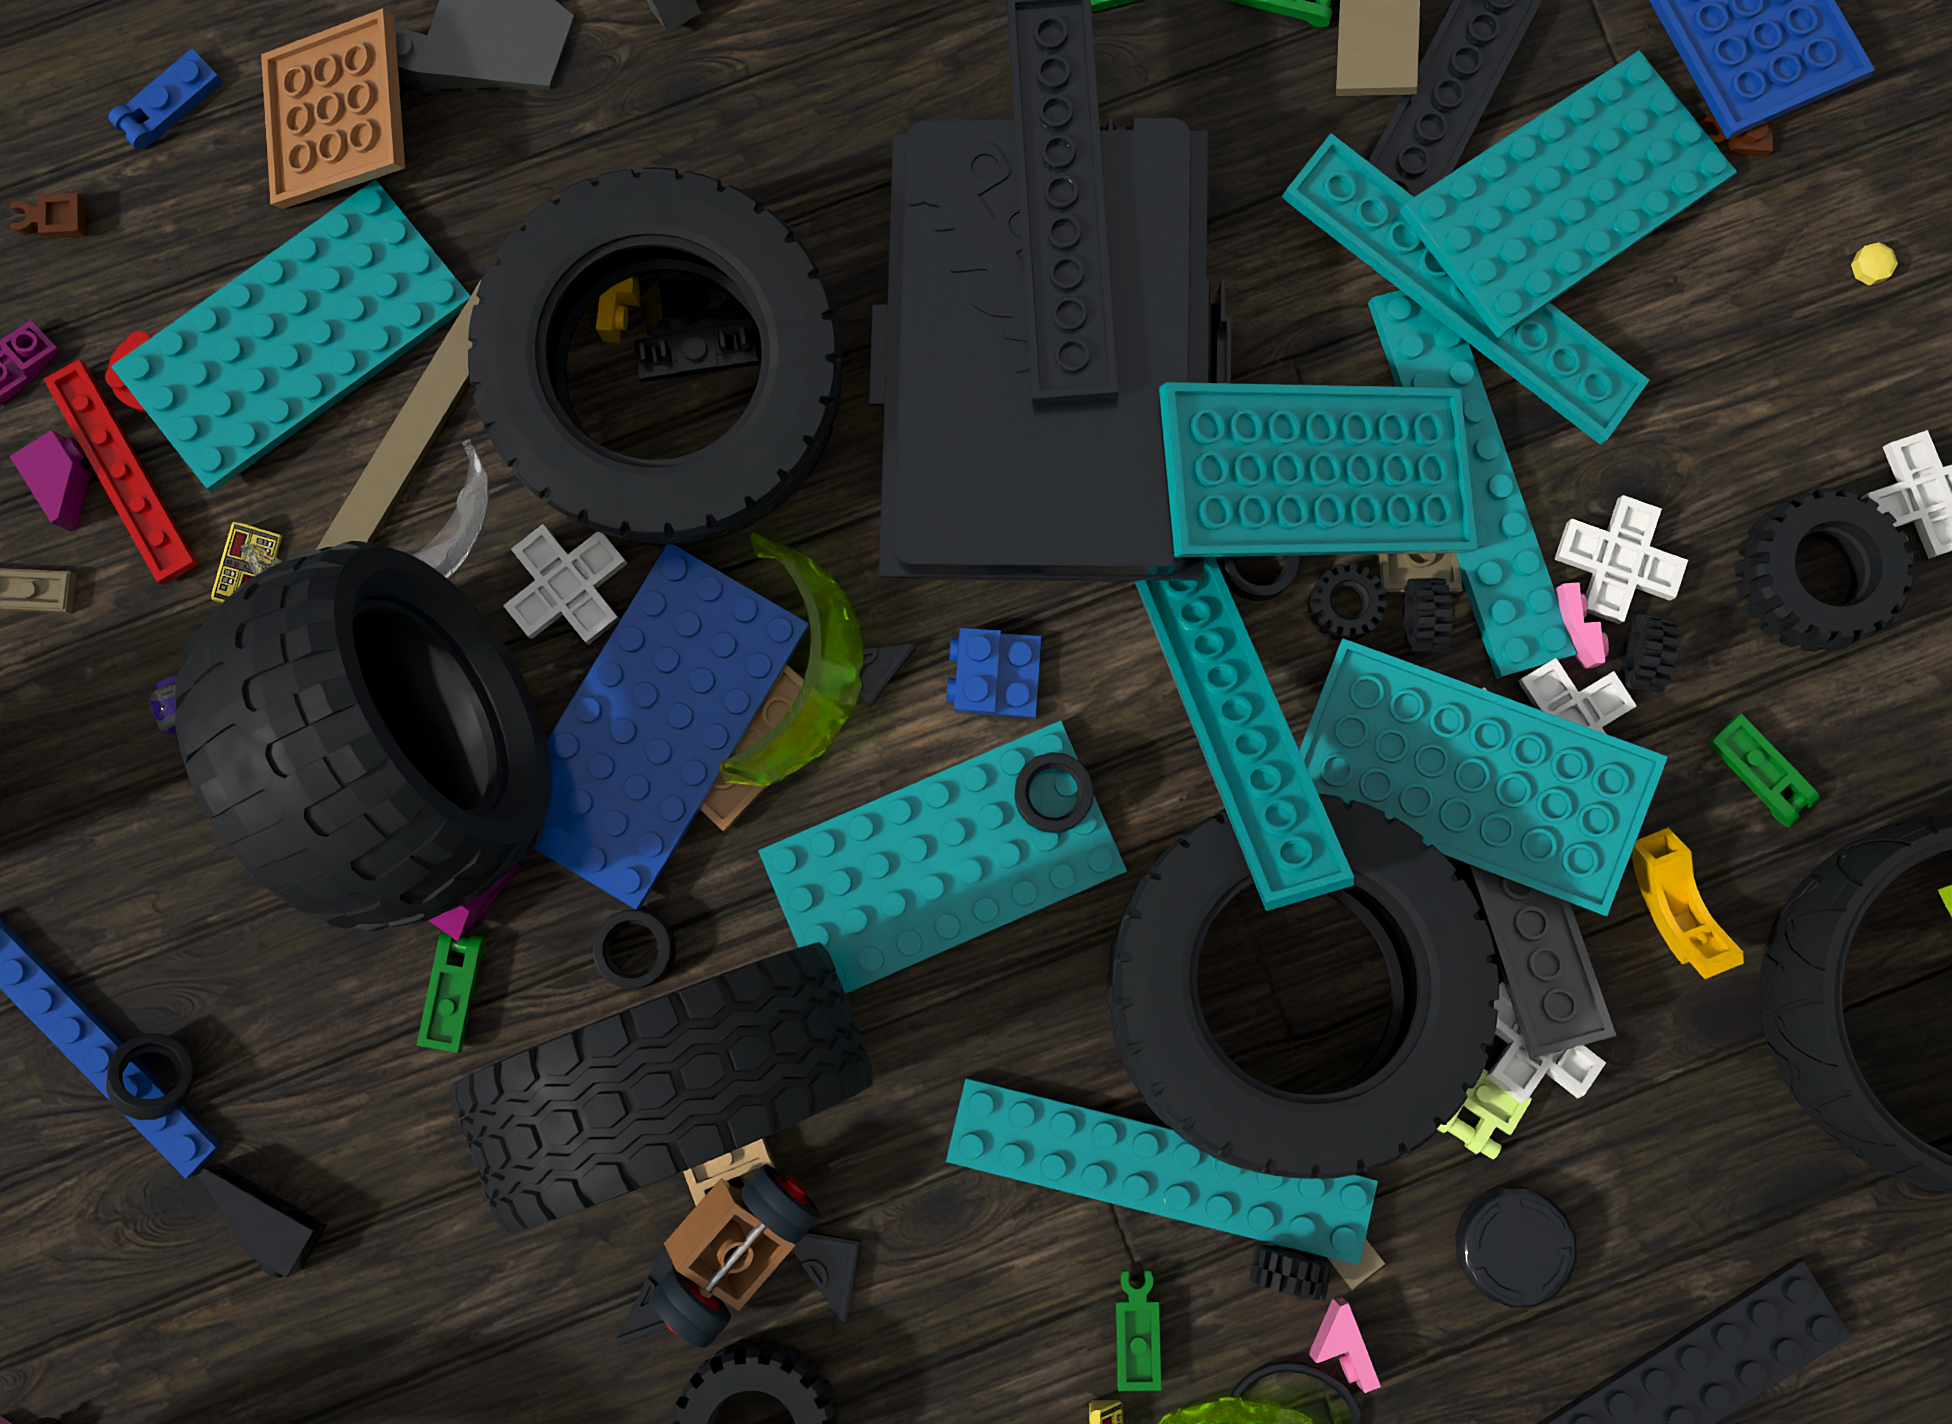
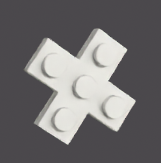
(1920, 493)
(1621, 559)
(565, 584)
(1592, 707)
(1519, 1075)

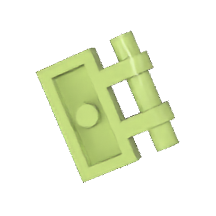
(1495, 1110)

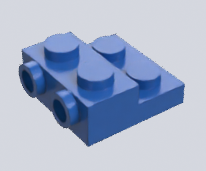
(994, 673)

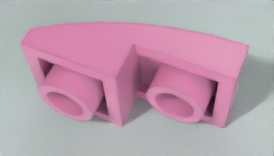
(1587, 638)

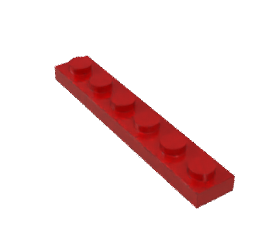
(121, 472)

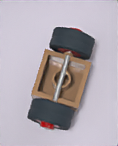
(729, 1251)

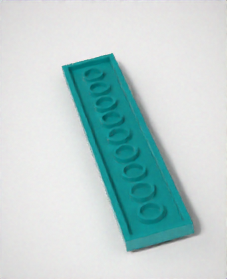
(1542, 353)
(1507, 572)
(1245, 740)
(1154, 1172)

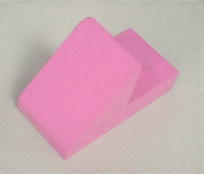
(1341, 1335)

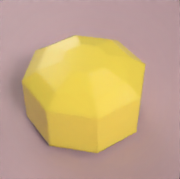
(1874, 263)

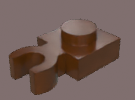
(1752, 142)
(54, 217)

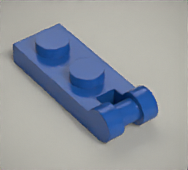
(165, 100)

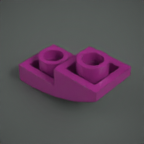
(23, 358)

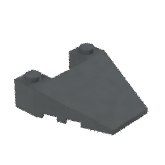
(486, 46)

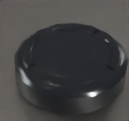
(1516, 1246)

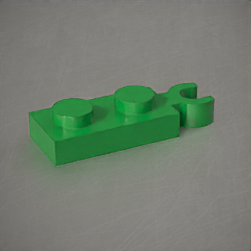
(1138, 1337)

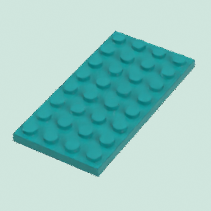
(1567, 193)
(292, 336)
(1316, 470)
(1482, 775)
(938, 862)

